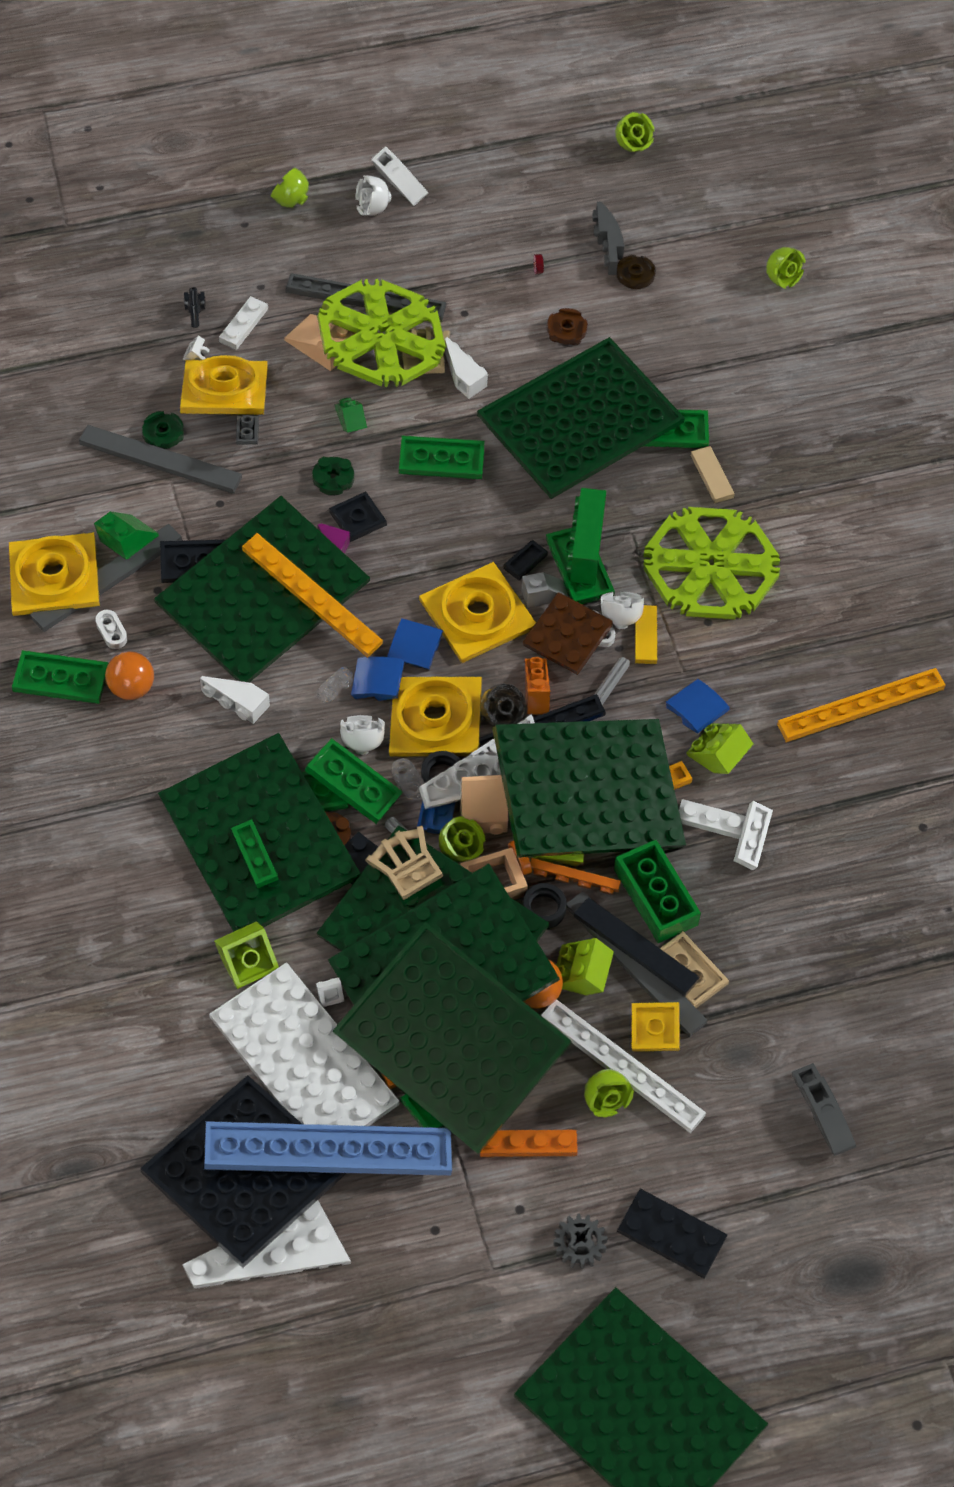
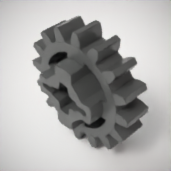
(583, 1251)

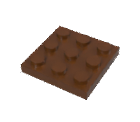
(567, 633)

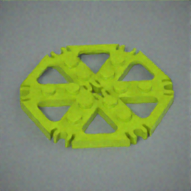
(384, 345)
(702, 573)

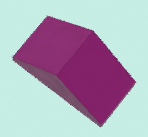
(339, 537)

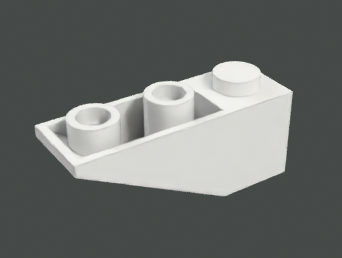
(399, 176)
(466, 374)
(239, 696)

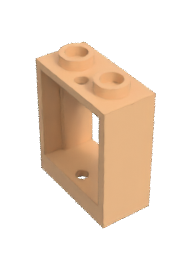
(512, 866)

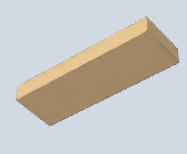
(712, 474)

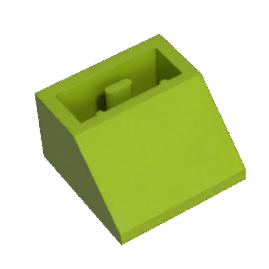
(720, 747)
(584, 966)

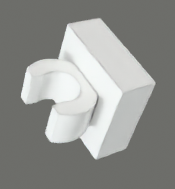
(195, 349)
(330, 992)

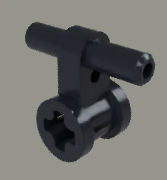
(194, 303)

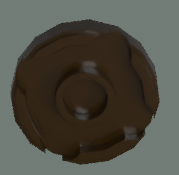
(635, 272)

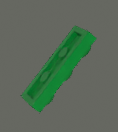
(254, 853)

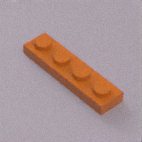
(584, 879)
(531, 1143)

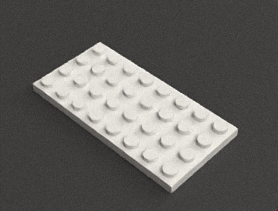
(298, 1057)

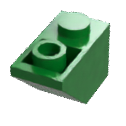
(350, 414)

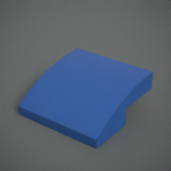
(415, 643)
(377, 678)
(697, 705)

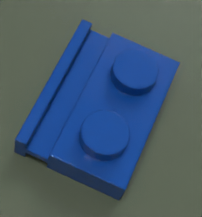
(435, 818)

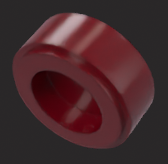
(538, 263)

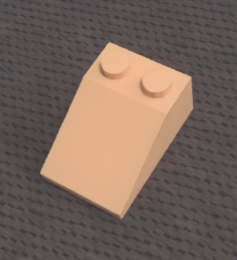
(308, 340)
(485, 802)

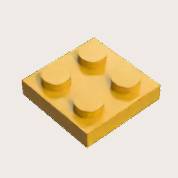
(656, 1026)

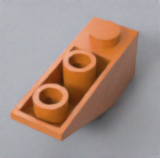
(537, 685)

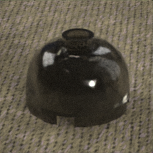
(502, 705)

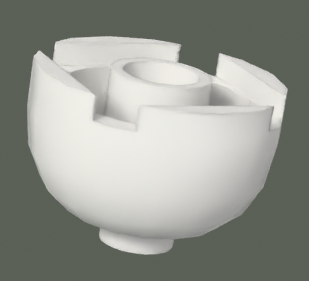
(372, 196)
(622, 609)
(362, 733)

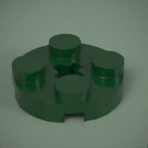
(167, 439)
(331, 465)

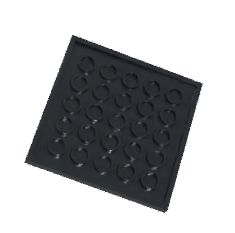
(235, 1207)

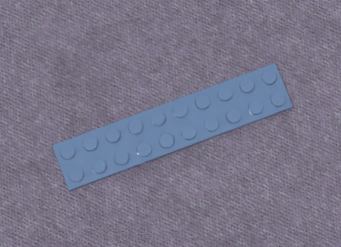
(327, 1148)

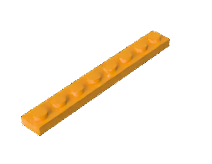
(312, 595)
(861, 704)

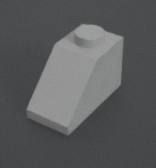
(541, 589)

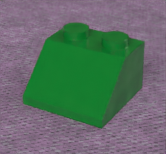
(124, 533)

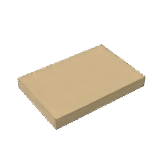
(690, 956)

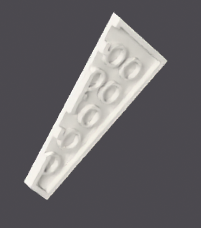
(446, 786)
(302, 1246)

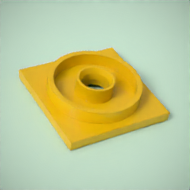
(224, 386)
(70, 588)
(475, 633)
(454, 732)

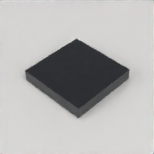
(358, 516)

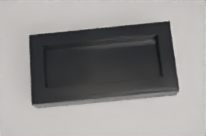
(525, 560)

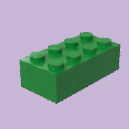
(586, 536)
(657, 891)

